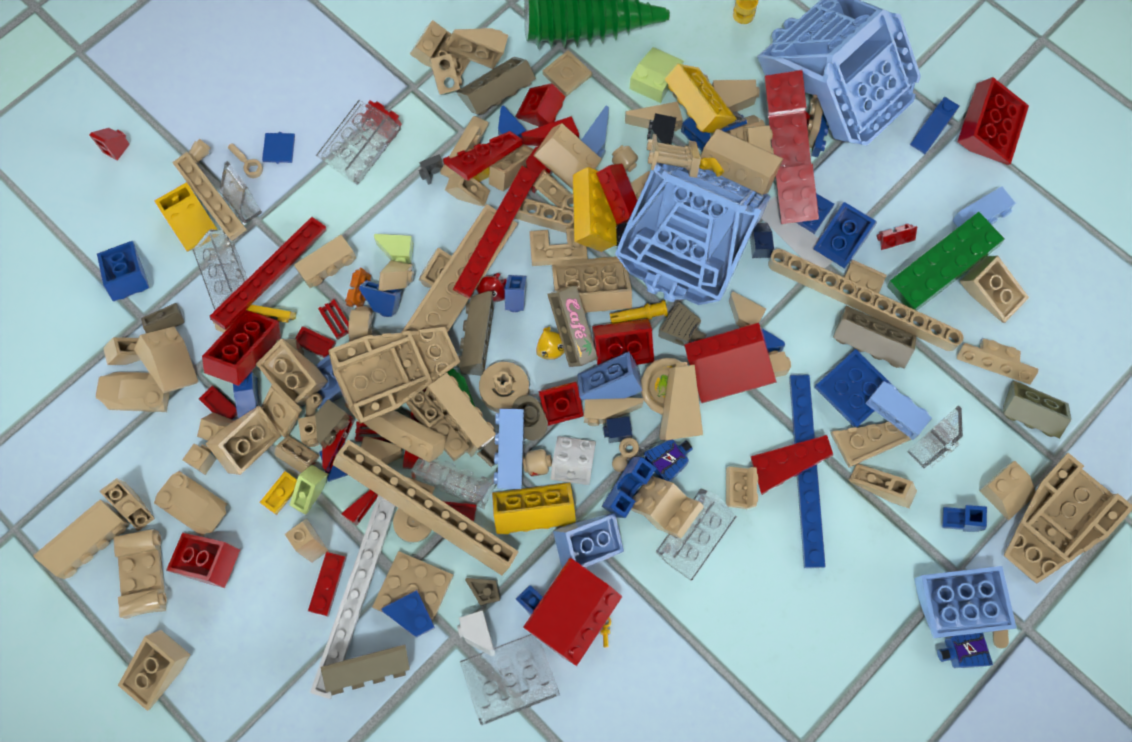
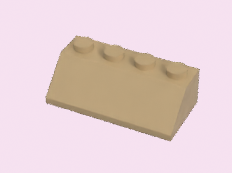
(743, 161)
(460, 413)
(82, 540)

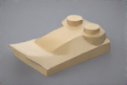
(131, 392)
(191, 503)

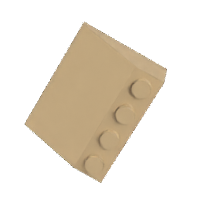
(600, 282)

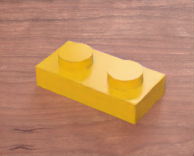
(279, 493)

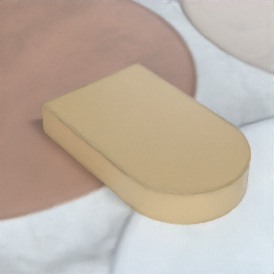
(1000, 638)

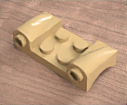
(140, 573)

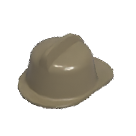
(534, 418)

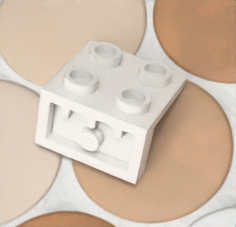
(573, 460)

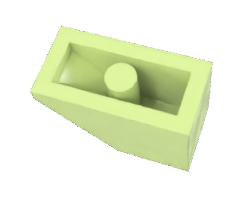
(396, 247)
(308, 488)

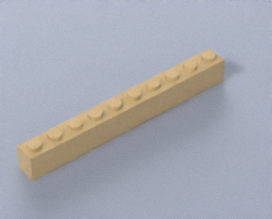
(425, 507)

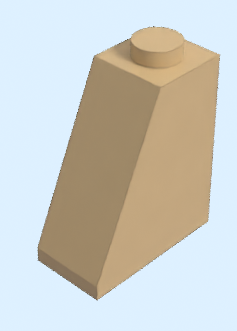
(737, 93)

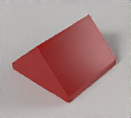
(561, 403)

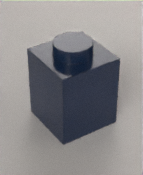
(617, 429)

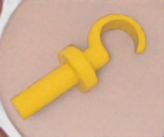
(605, 632)

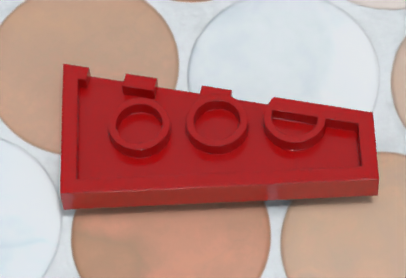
(483, 155)
(789, 461)

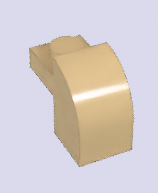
(360, 322)

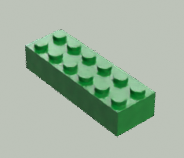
(945, 262)

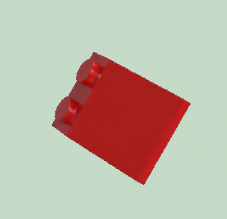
(203, 559)

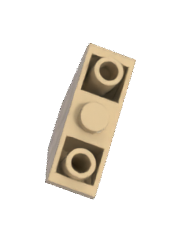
(127, 503)

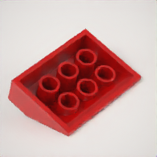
(993, 121)
(731, 363)
(572, 612)

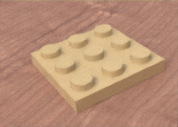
(409, 575)

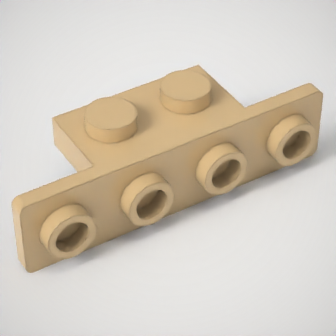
(469, 138)
(998, 359)

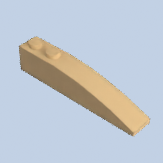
(408, 434)

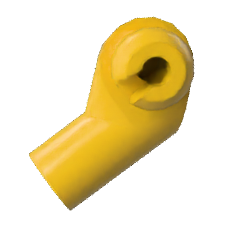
(711, 164)

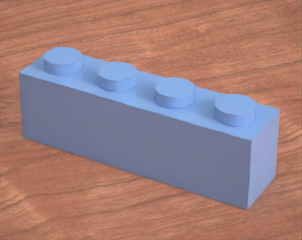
(509, 448)

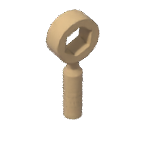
(248, 163)

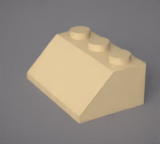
(565, 154)

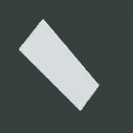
(794, 235)

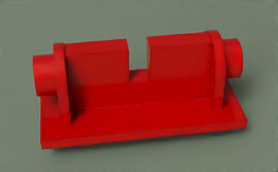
(902, 235)

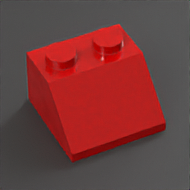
(541, 105)

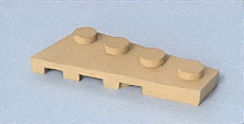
(868, 441)

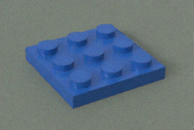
(851, 387)

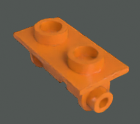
(354, 296)

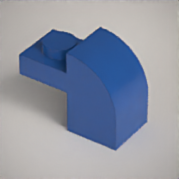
(968, 519)

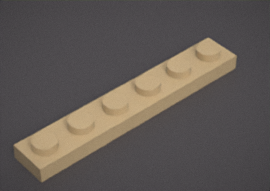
(209, 196)

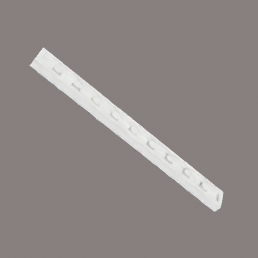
(356, 590)

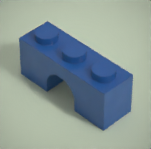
(621, 496)

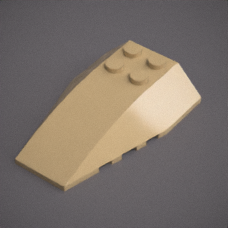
(390, 368)
(1064, 520)

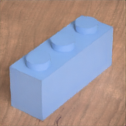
(991, 207)
(899, 410)

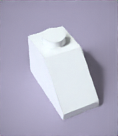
(476, 632)

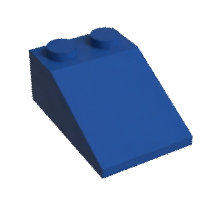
(845, 235)
(122, 271)

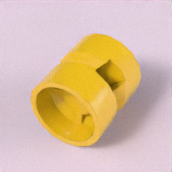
(744, 11)

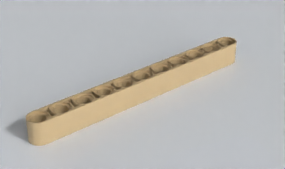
(873, 300)

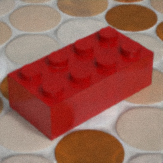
(241, 347)

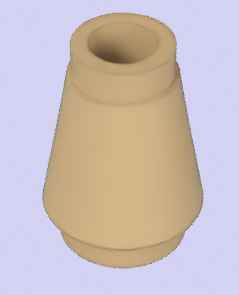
(199, 150)

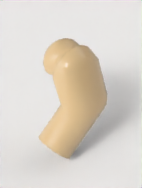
(312, 404)

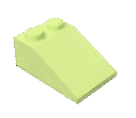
(651, 74)

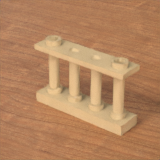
(685, 157)

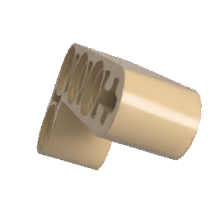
(542, 210)

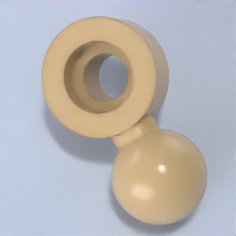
(619, 463)

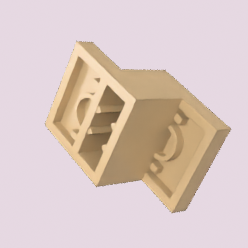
(666, 506)

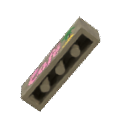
(572, 326)

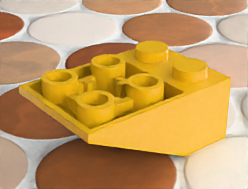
(185, 215)

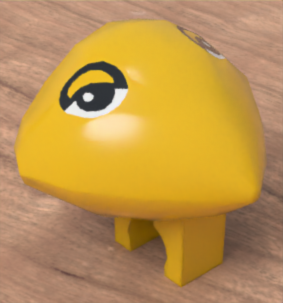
(549, 345)

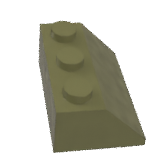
(1036, 410)

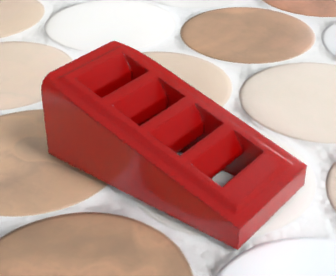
(359, 508)

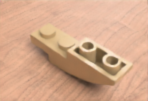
(431, 417)

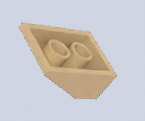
(478, 45)
(994, 288)
(166, 359)
(291, 372)
(243, 441)
(153, 668)

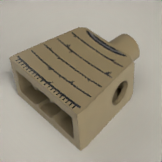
(681, 326)

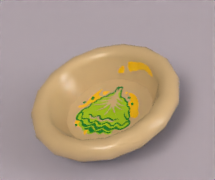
(655, 383)

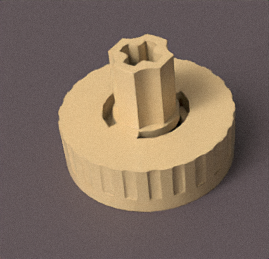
(494, 376)

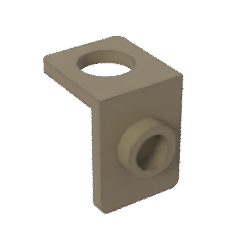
(488, 452)

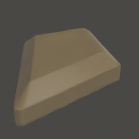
(484, 590)

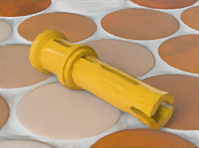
(647, 311)

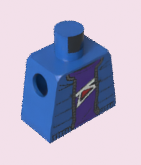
(668, 458)
(966, 651)

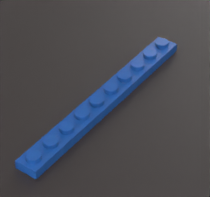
(808, 479)

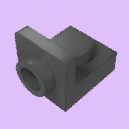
(430, 166)

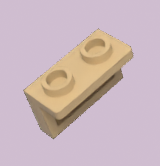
(741, 487)

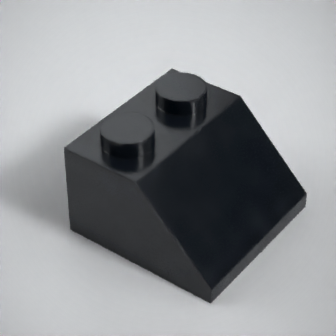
(663, 127)

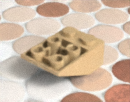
(432, 45)

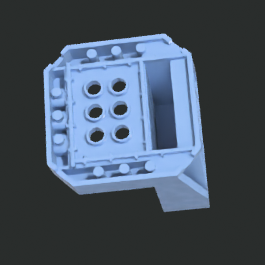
(839, 52)
(689, 233)

